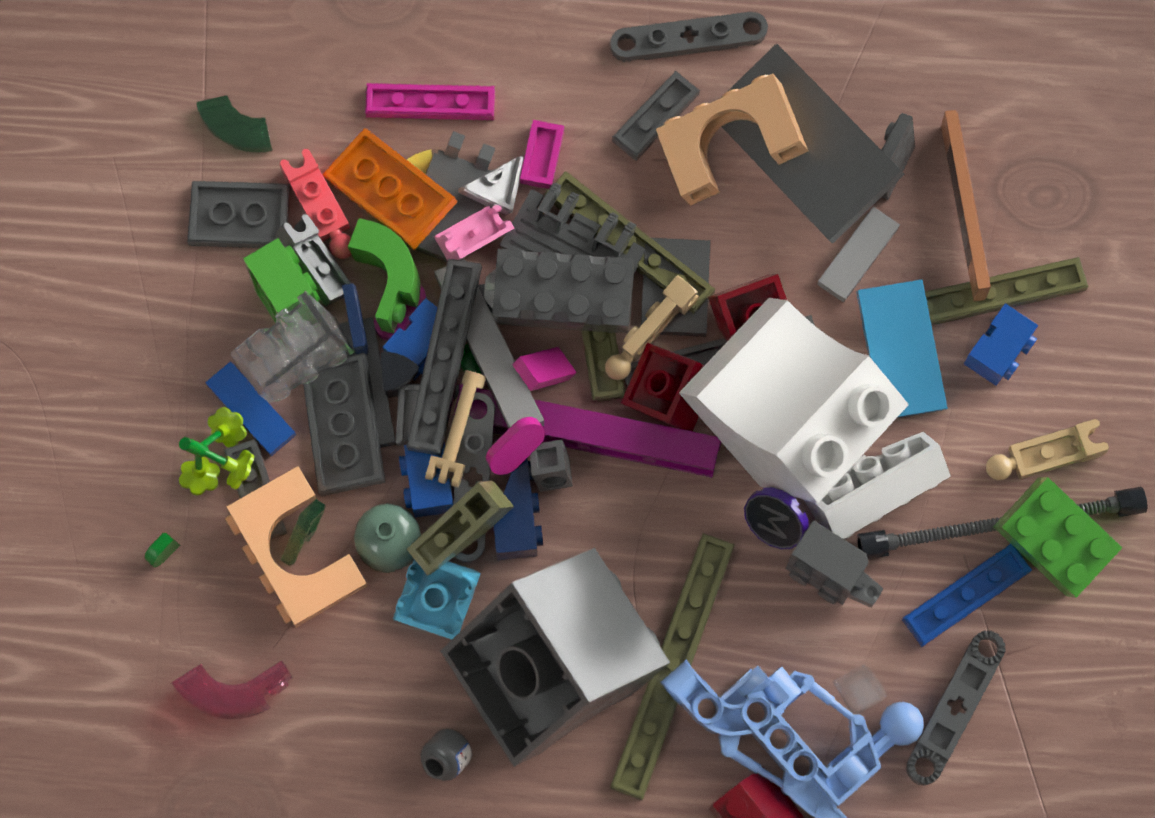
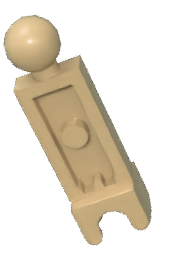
(678, 298)
(1048, 452)

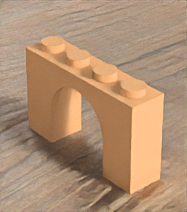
(688, 137)
(299, 595)

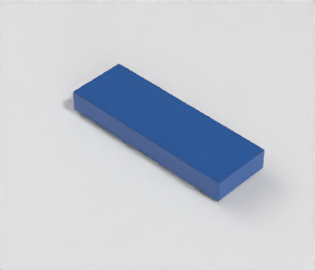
(258, 415)

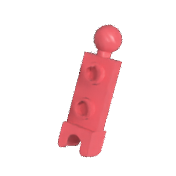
(319, 203)

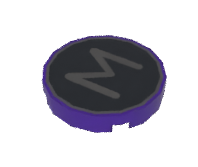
(775, 518)

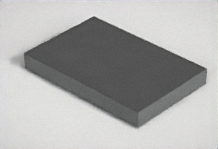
(236, 213)
(694, 255)

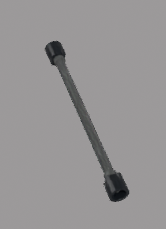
(878, 543)

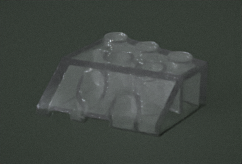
(293, 349)

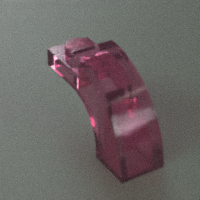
(231, 700)

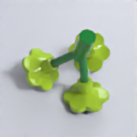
(200, 473)

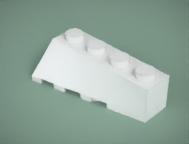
(881, 484)

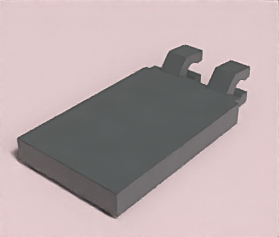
(452, 174)

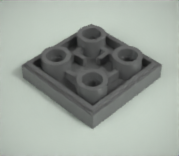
(899, 144)

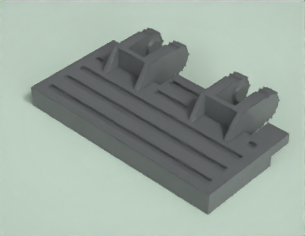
(544, 232)

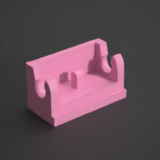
(472, 233)

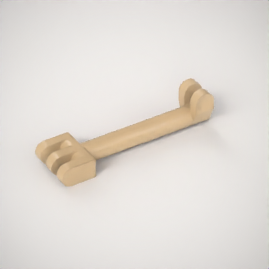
(447, 463)

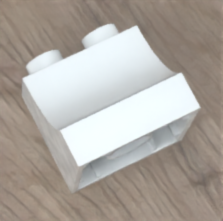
(793, 401)

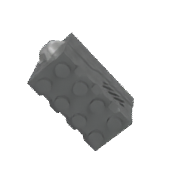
(561, 291)

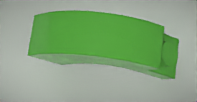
(383, 248)

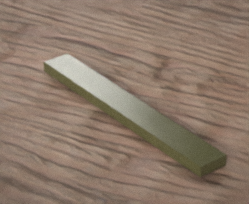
(678, 645)

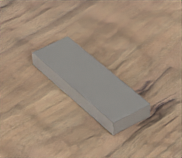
(858, 254)

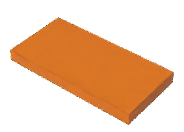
(389, 188)

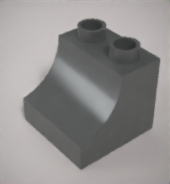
(553, 654)

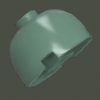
(384, 537)

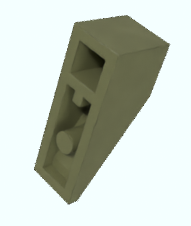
(460, 526)

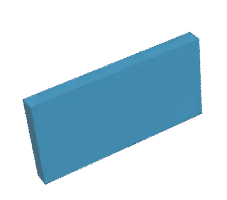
(903, 343)

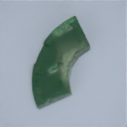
(233, 127)

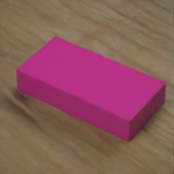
(542, 154)
(544, 368)

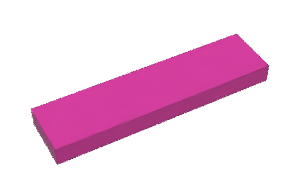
(430, 101)

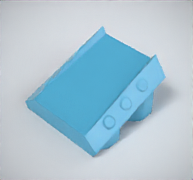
(437, 600)

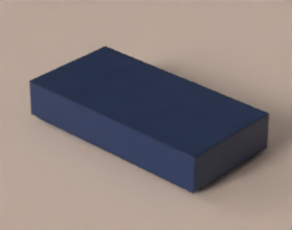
(355, 319)

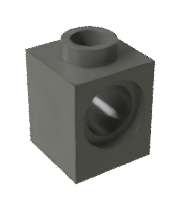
(551, 466)

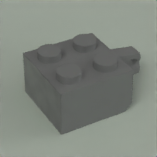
(832, 567)

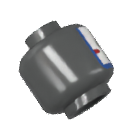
(445, 754)

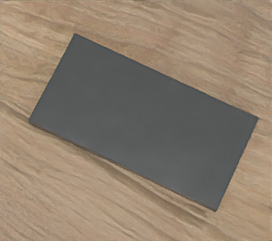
(842, 167)

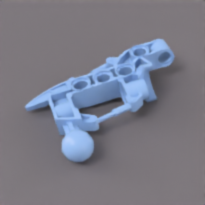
(823, 785)

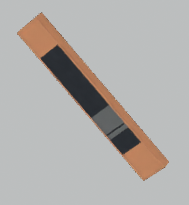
(965, 206)

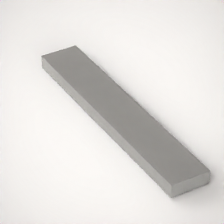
(496, 363)

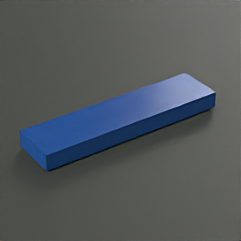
(966, 595)

